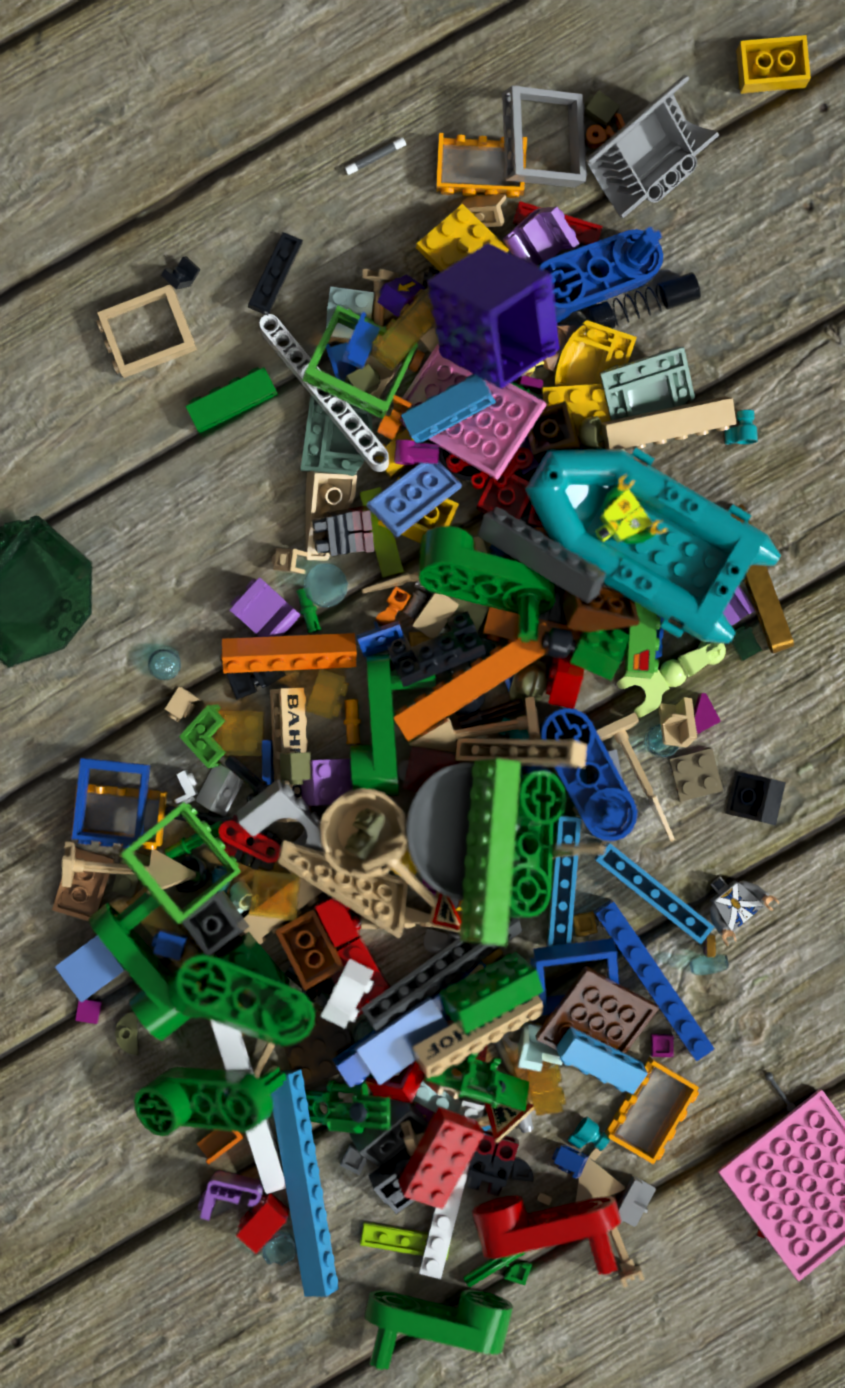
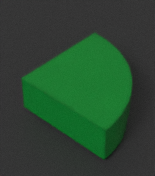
(518, 1272)

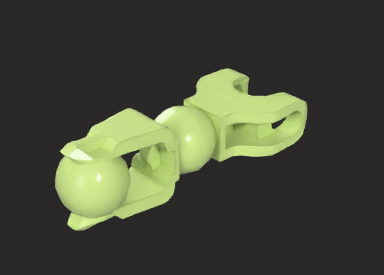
(673, 674)

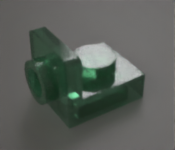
(745, 643)

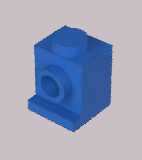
(570, 1160)

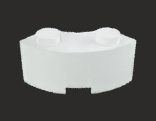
(347, 993)

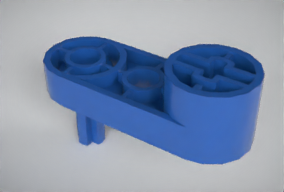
(619, 258)
(595, 810)

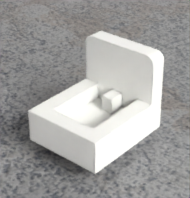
(188, 783)

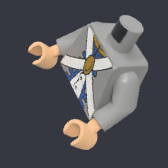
(736, 904)

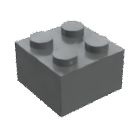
(215, 923)

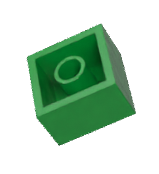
(600, 651)

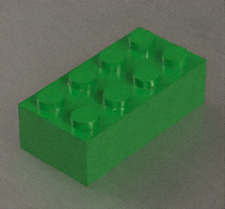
(491, 992)

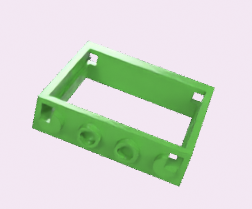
(341, 389)
(152, 886)

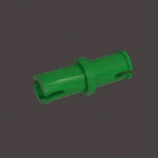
(308, 610)

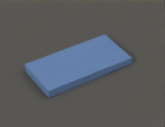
(413, 496)
(393, 1045)

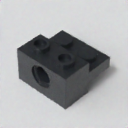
(386, 1185)

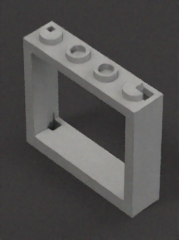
(513, 137)

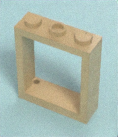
(157, 358)

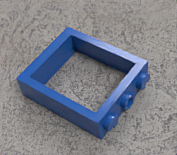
(107, 839)
(573, 953)

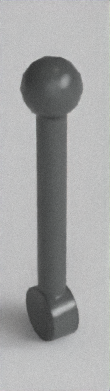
(789, 1105)

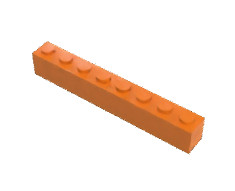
(469, 684)

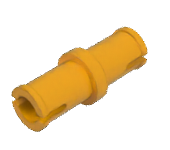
(352, 721)

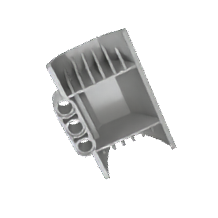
(648, 151)

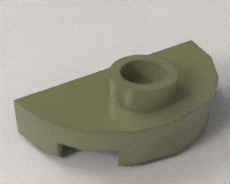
(127, 1033)

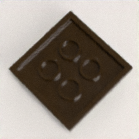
(318, 1048)

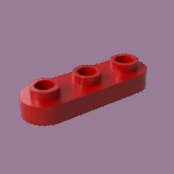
(240, 838)

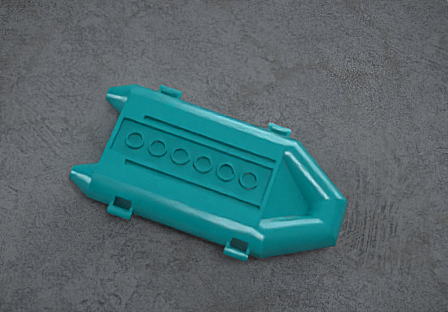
(676, 573)

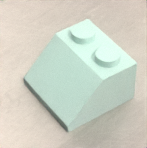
(356, 300)

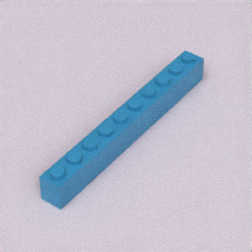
(304, 1187)

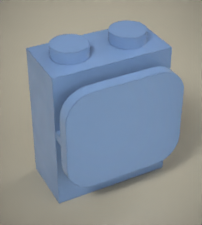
(89, 968)

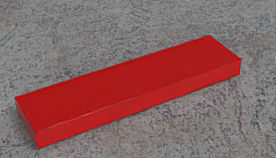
(585, 231)

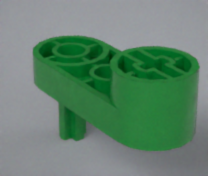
(456, 570)
(376, 763)
(538, 806)
(118, 934)
(220, 988)
(206, 1099)
(476, 1324)

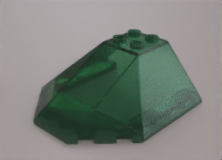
(41, 591)

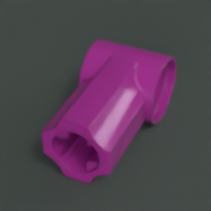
(410, 452)

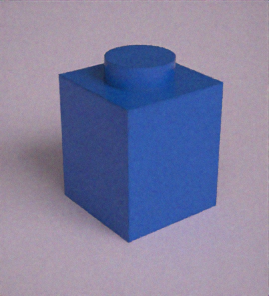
(169, 944)

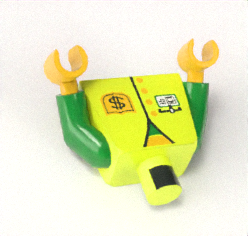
(625, 517)

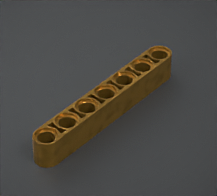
(767, 605)

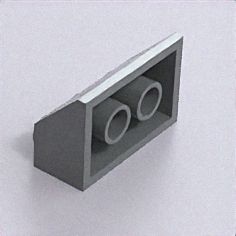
(382, 1144)

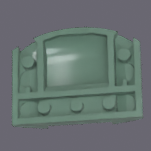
(648, 384)
(326, 446)

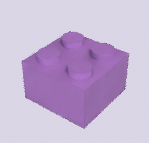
(327, 782)

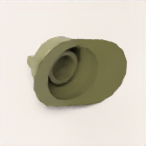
(529, 682)

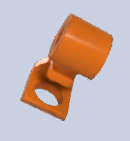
(597, 136)
(391, 424)
(397, 601)

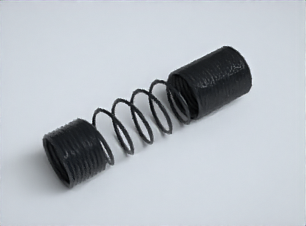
(672, 292)

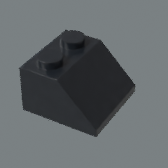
(755, 797)

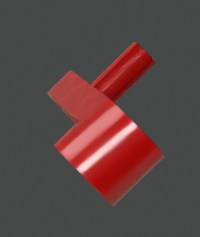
(509, 1230)

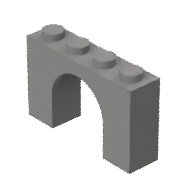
(280, 802)

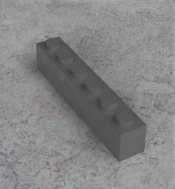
(542, 554)

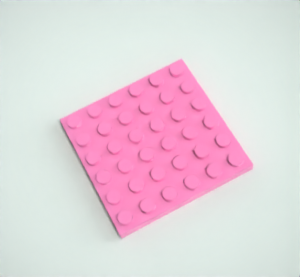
(796, 1184)

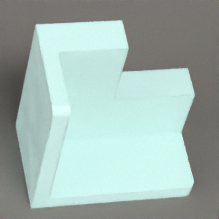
(533, 1052)

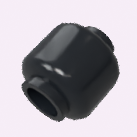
(558, 642)

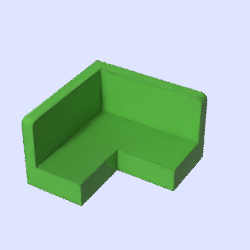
(198, 736)

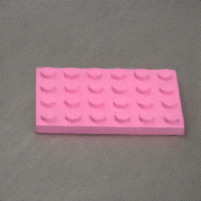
(490, 435)

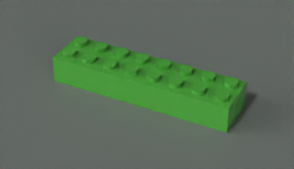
(490, 851)

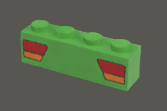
(642, 644)

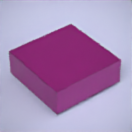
(532, 383)
(88, 1011)
(662, 1045)

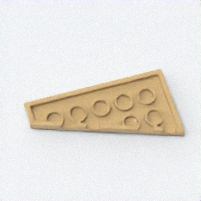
(375, 898)

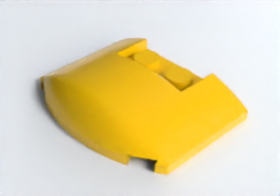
(590, 352)

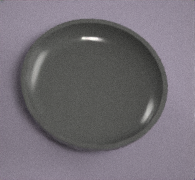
(439, 829)

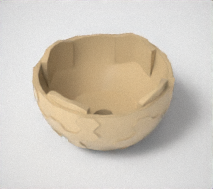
(338, 826)

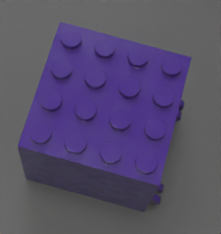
(494, 315)

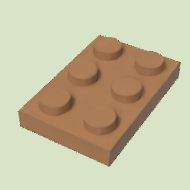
(86, 890)

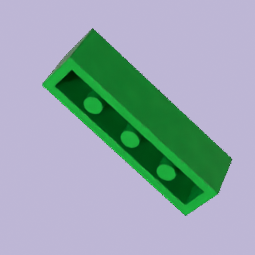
(231, 400)

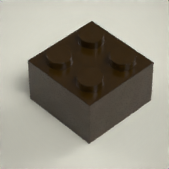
(553, 431)

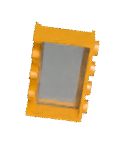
(475, 167)
(115, 812)
(652, 1113)

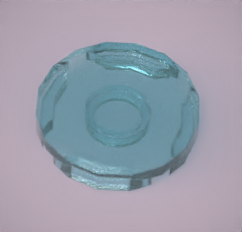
(325, 585)

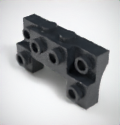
(437, 653)

